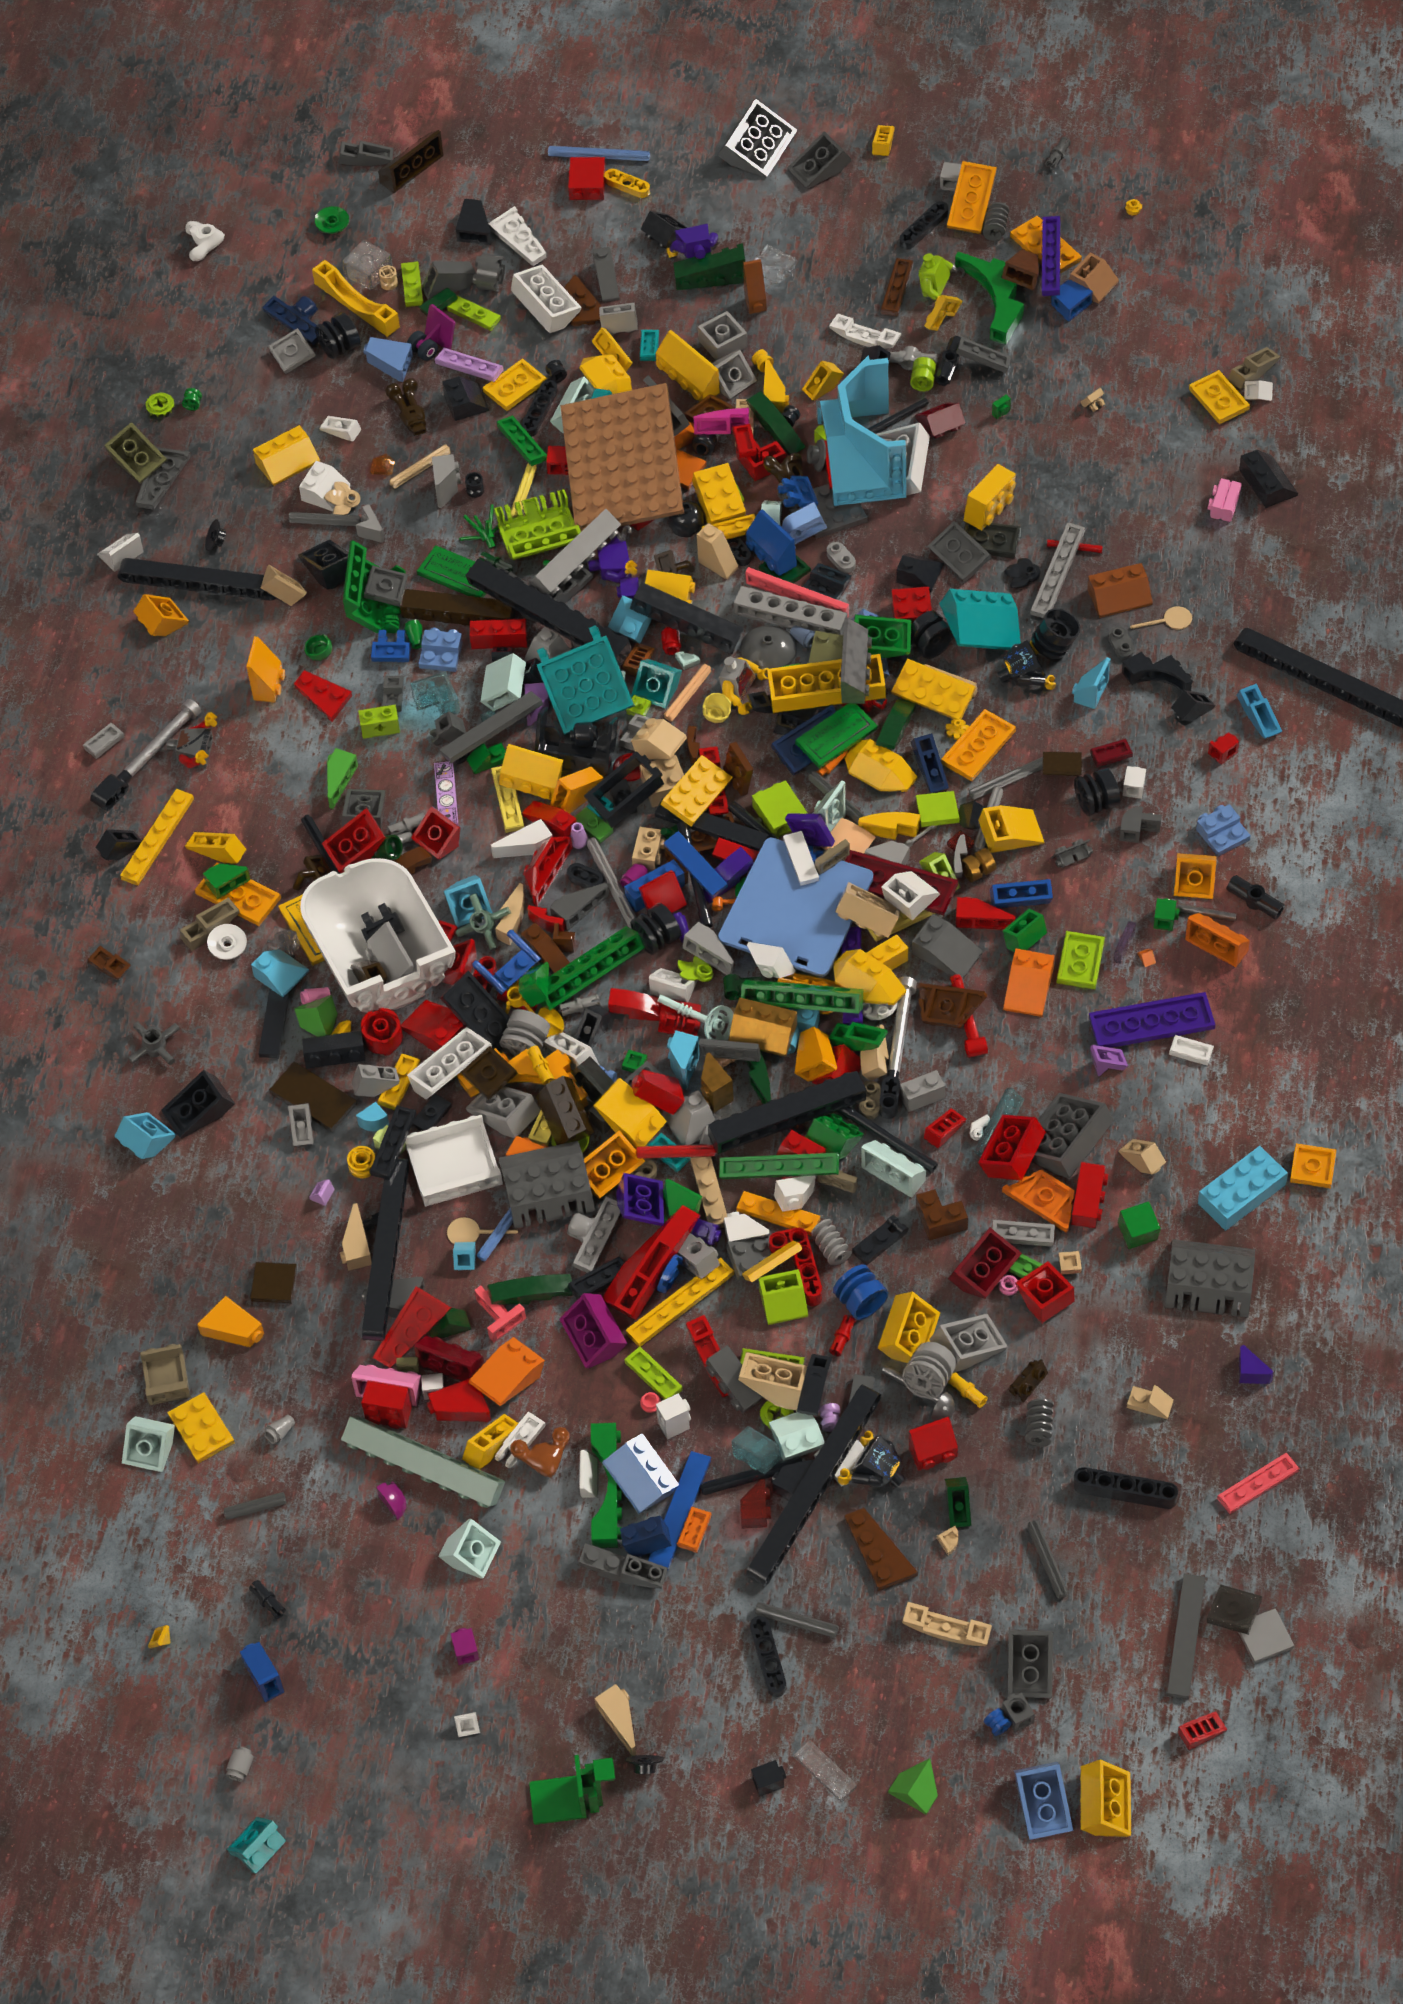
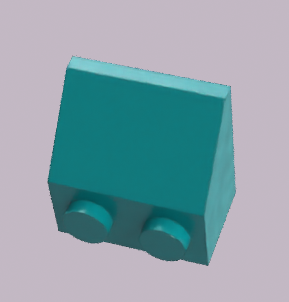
(656, 682)

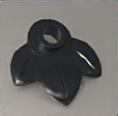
(1022, 573)

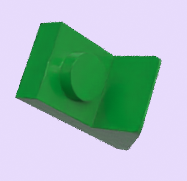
(486, 758)

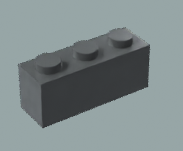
(726, 1369)

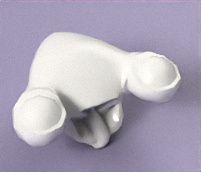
(205, 236)

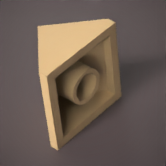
(282, 586)

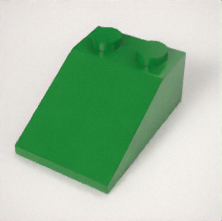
(889, 635)

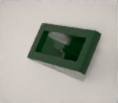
(452, 1323)

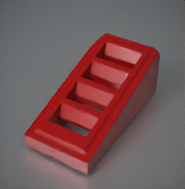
(937, 1137)
(1190, 1742)

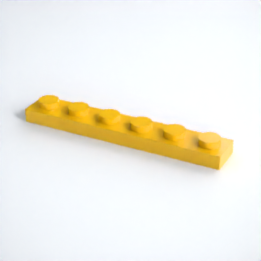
(157, 837)
(678, 1304)

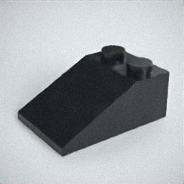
(326, 563)
(198, 1104)

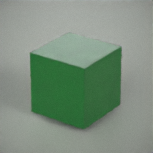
(1139, 1225)

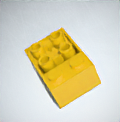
(1009, 828)

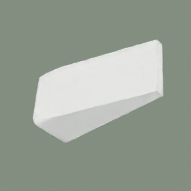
(341, 427)

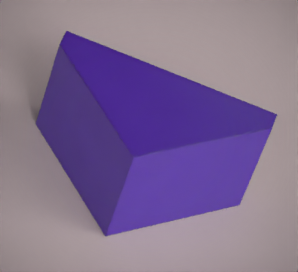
(1252, 1369)

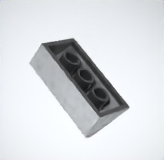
(854, 662)

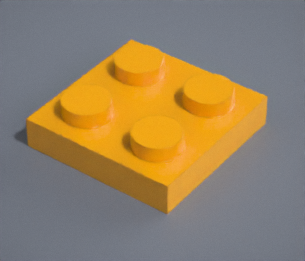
(1313, 1166)

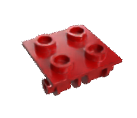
(672, 1021)

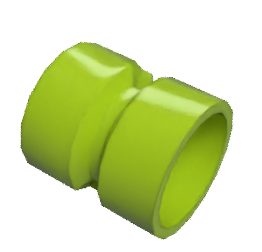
(923, 374)

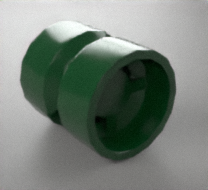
(389, 849)

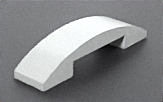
(862, 335)

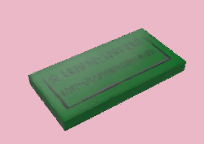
(449, 570)
(836, 734)

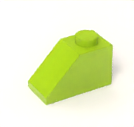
(938, 864)

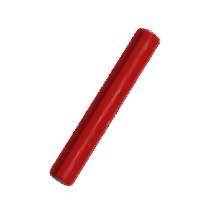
(675, 1151)

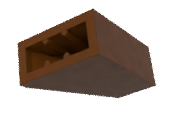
(1022, 269)

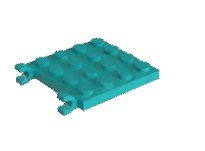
(585, 682)

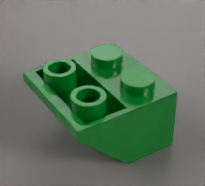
(834, 1134)

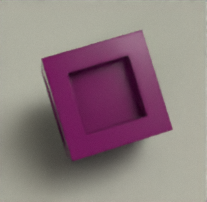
(464, 1646)

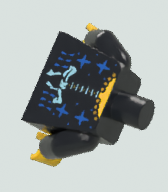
(1025, 667)
(875, 1465)

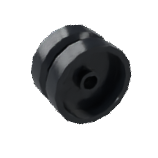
(930, 634)

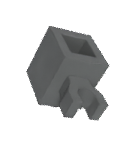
(448, 728)

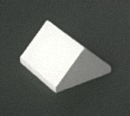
(126, 547)
(671, 985)

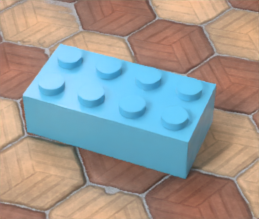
(1242, 1188)

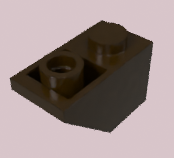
(367, 970)

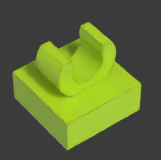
(641, 706)

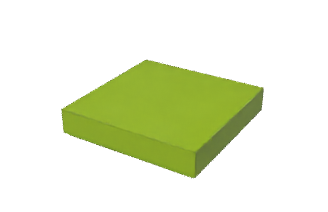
(937, 809)

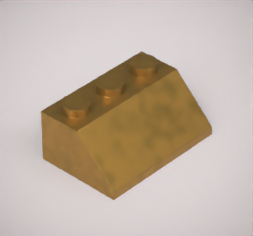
(763, 1025)

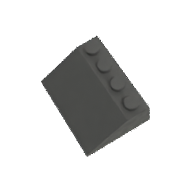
(757, 140)
(1072, 1131)

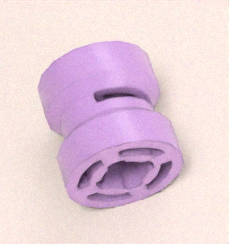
(830, 1415)

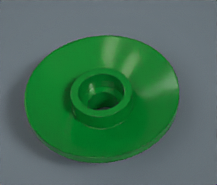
(331, 220)

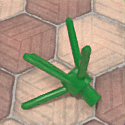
(485, 534)

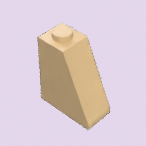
(715, 552)

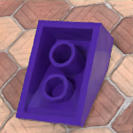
(641, 1199)

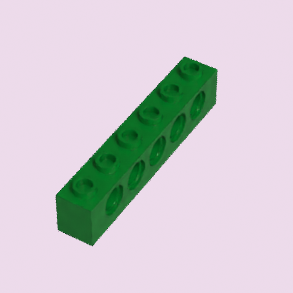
(592, 966)
(804, 996)

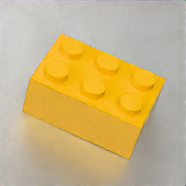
(718, 494)
(990, 497)

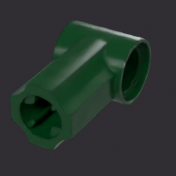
(732, 985)

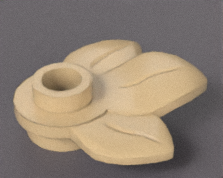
(340, 499)

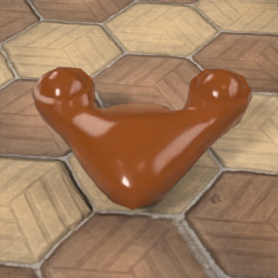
(544, 1456)

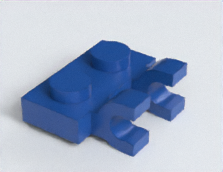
(802, 491)
(390, 651)

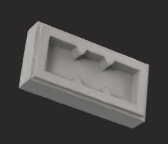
(103, 740)

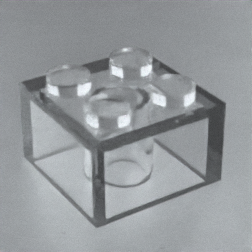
(364, 264)

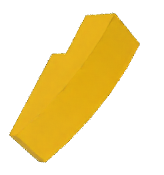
(891, 823)

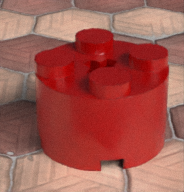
(381, 1031)

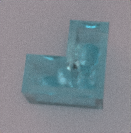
(435, 691)

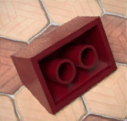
(985, 1265)
(447, 1358)

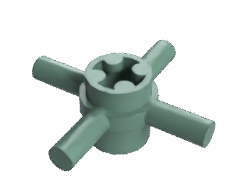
(476, 918)

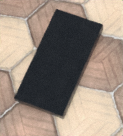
(476, 1009)

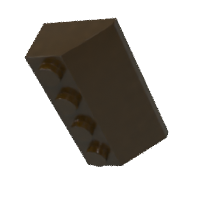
(412, 162)

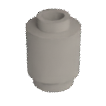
(239, 1764)

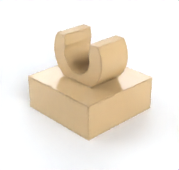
(1092, 399)

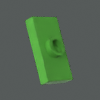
(594, 825)

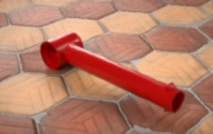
(974, 1045)

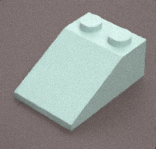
(832, 806)

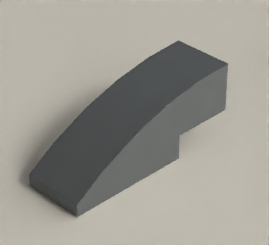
(364, 154)

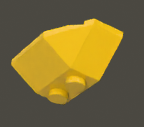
(606, 373)
(879, 767)
(862, 971)

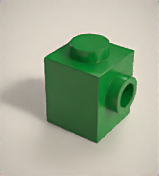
(1165, 914)

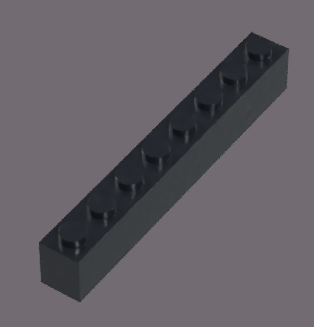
(786, 1112)

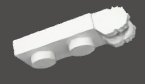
(527, 1431)

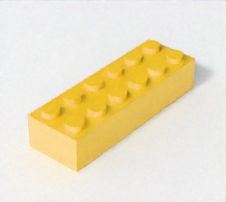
(817, 684)

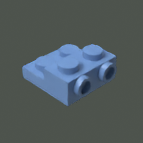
(440, 650)
(1222, 829)

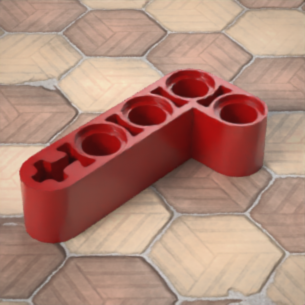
(805, 1266)

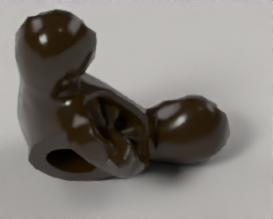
(789, 467)

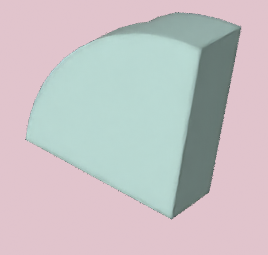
(687, 660)

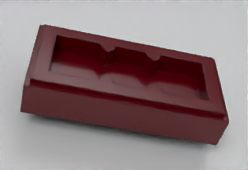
(1111, 752)

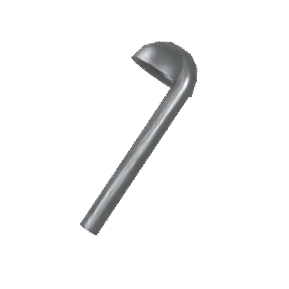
(944, 1404)

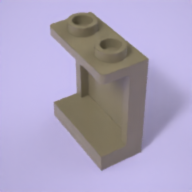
(165, 1374)

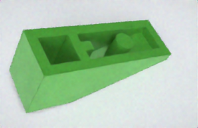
(340, 770)

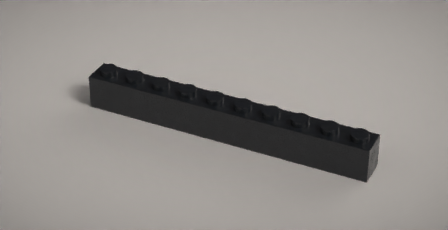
(542, 607)

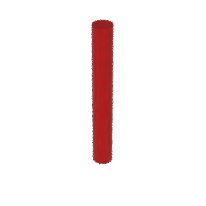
(1082, 547)

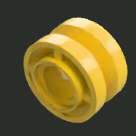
(359, 1154)

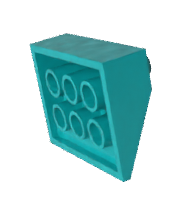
(982, 618)

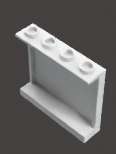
(453, 1160)

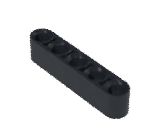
(1133, 1495)

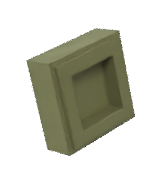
(407, 1364)

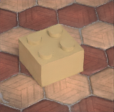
(671, 776)

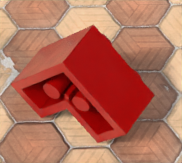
(754, 464)

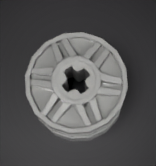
(524, 1031)
(929, 1370)

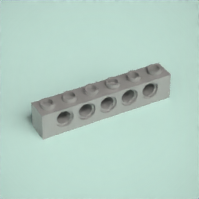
(787, 611)

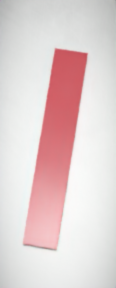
(793, 591)

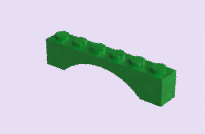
(604, 1524)

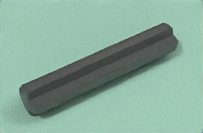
(255, 1505)

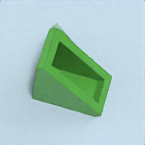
(317, 1016)
(916, 1787)

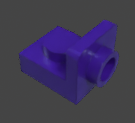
(707, 1231)

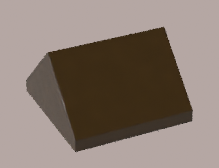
(1062, 763)

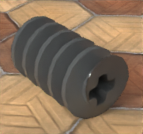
(995, 221)
(1039, 1422)

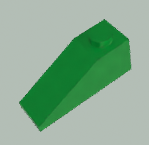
(534, 984)

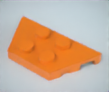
(1044, 1197)

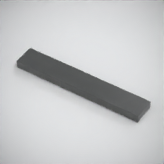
(491, 727)
(1186, 1636)

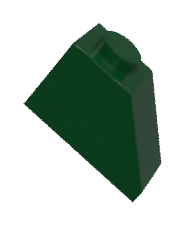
(958, 1502)

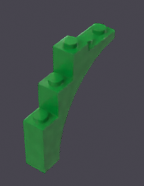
(1007, 310)

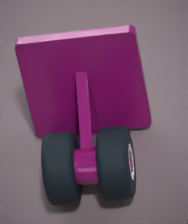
(438, 331)

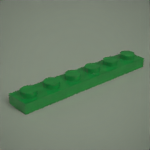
(779, 1166)

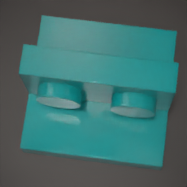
(257, 1843)

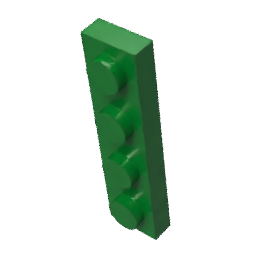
(522, 440)

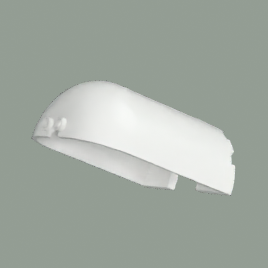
(333, 917)

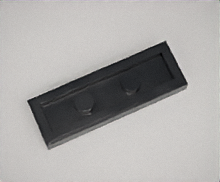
(596, 1279)

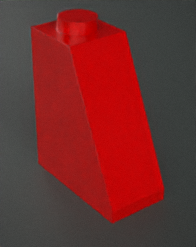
(658, 1090)
(459, 1403)

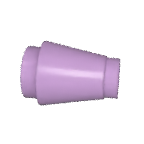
(578, 836)

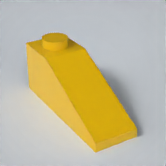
(774, 388)
(217, 846)
(486, 1443)

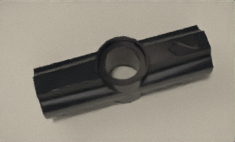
(949, 362)
(1248, 892)

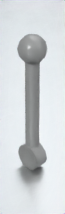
(909, 843)

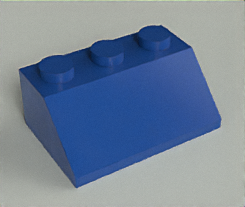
(771, 543)

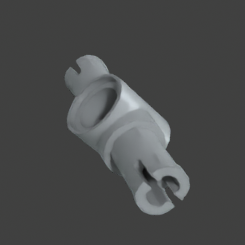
(908, 355)

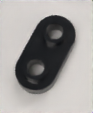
(586, 875)

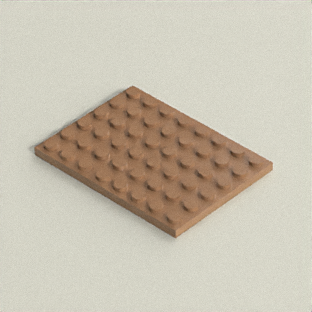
(622, 457)

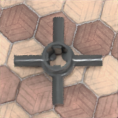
(153, 1043)

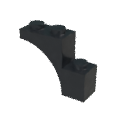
(1168, 670)

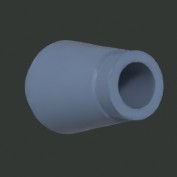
(803, 636)

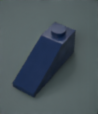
(929, 763)

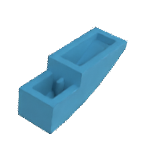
(1259, 711)

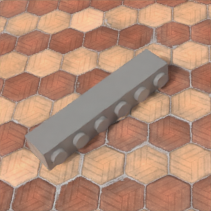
(577, 551)

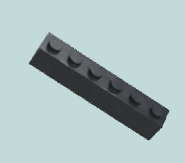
(686, 618)

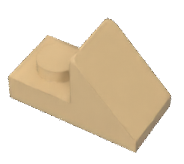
(1150, 1402)

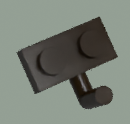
(666, 563)
(316, 868)

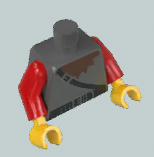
(194, 743)

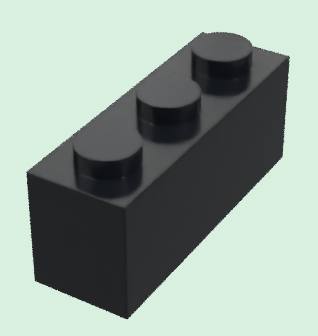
(333, 1049)

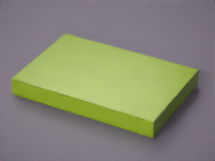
(1080, 960)

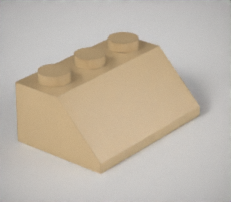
(867, 910)

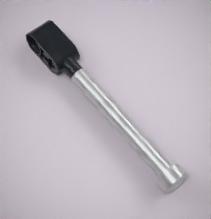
(115, 787)
(892, 1079)

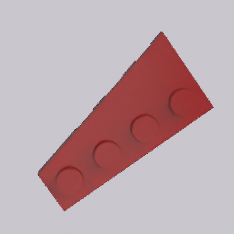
(413, 1322)

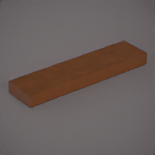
(897, 287)

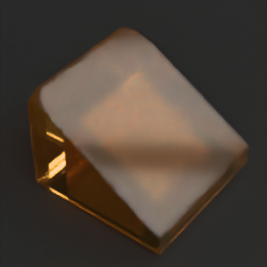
(382, 465)

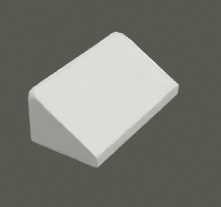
(588, 1475)

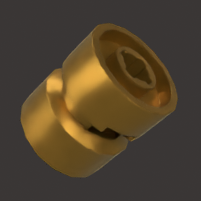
(979, 864)

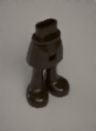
(413, 415)

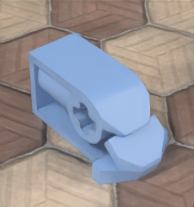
(804, 523)

